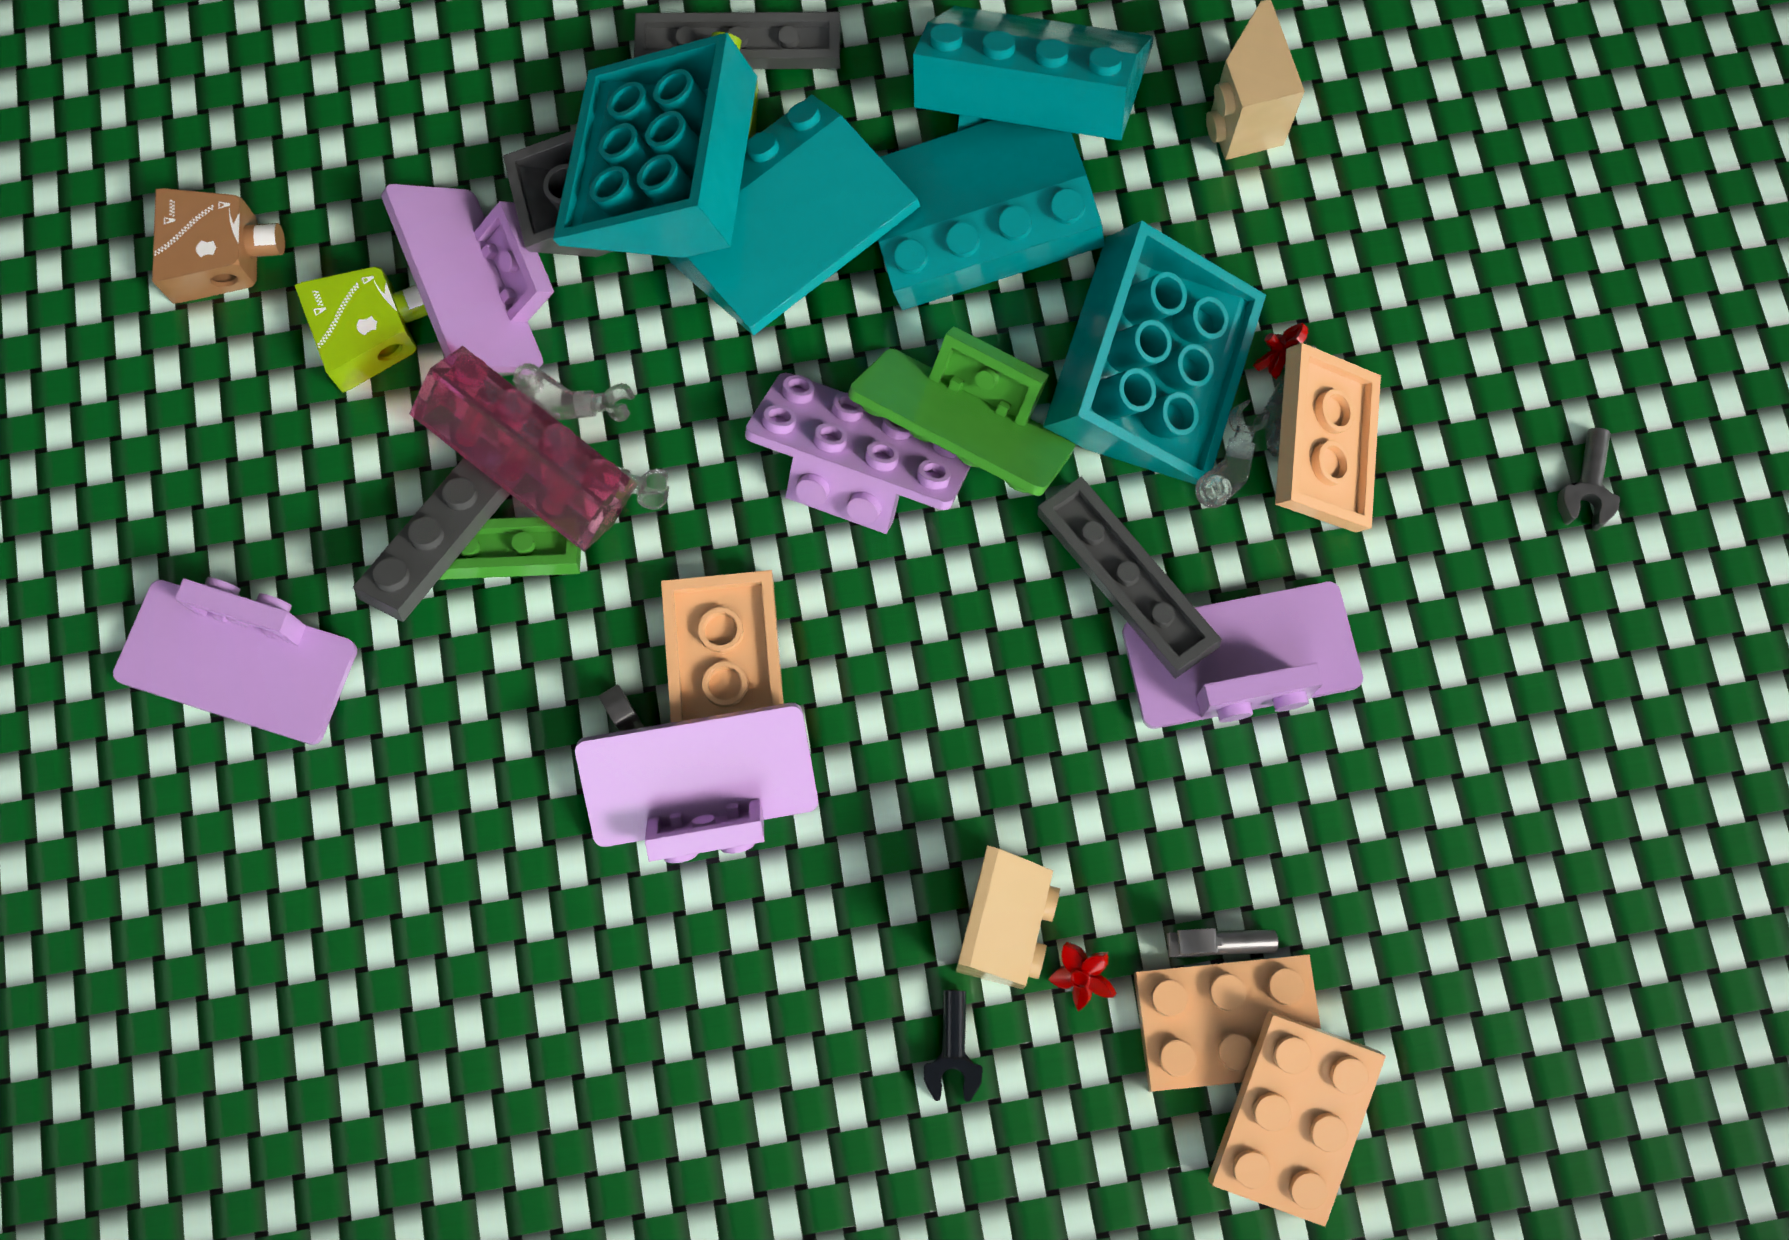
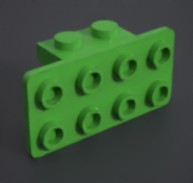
(970, 405)

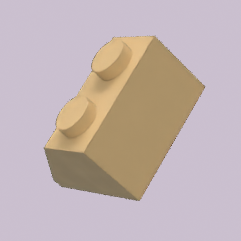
(1256, 89)
(1006, 920)

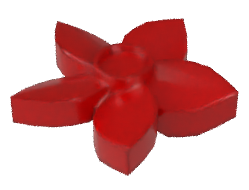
(1278, 344)
(1082, 975)

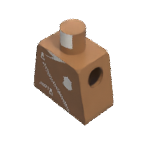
(208, 244)

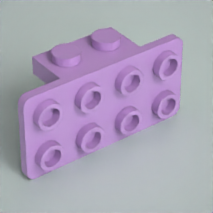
(471, 272)
(849, 458)
(1271, 653)
(236, 658)
(698, 781)

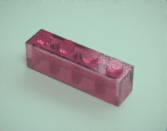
(522, 447)

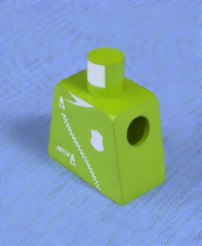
(360, 323)

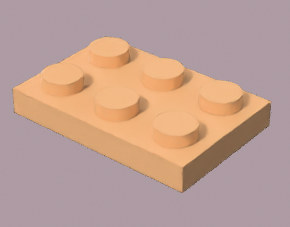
(1328, 438)
(721, 644)
(1208, 1018)
(1296, 1118)

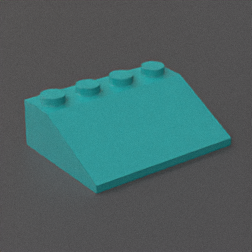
(1030, 71)
(660, 152)
(989, 209)
(803, 212)
(1155, 356)

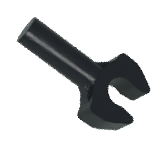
(953, 1049)

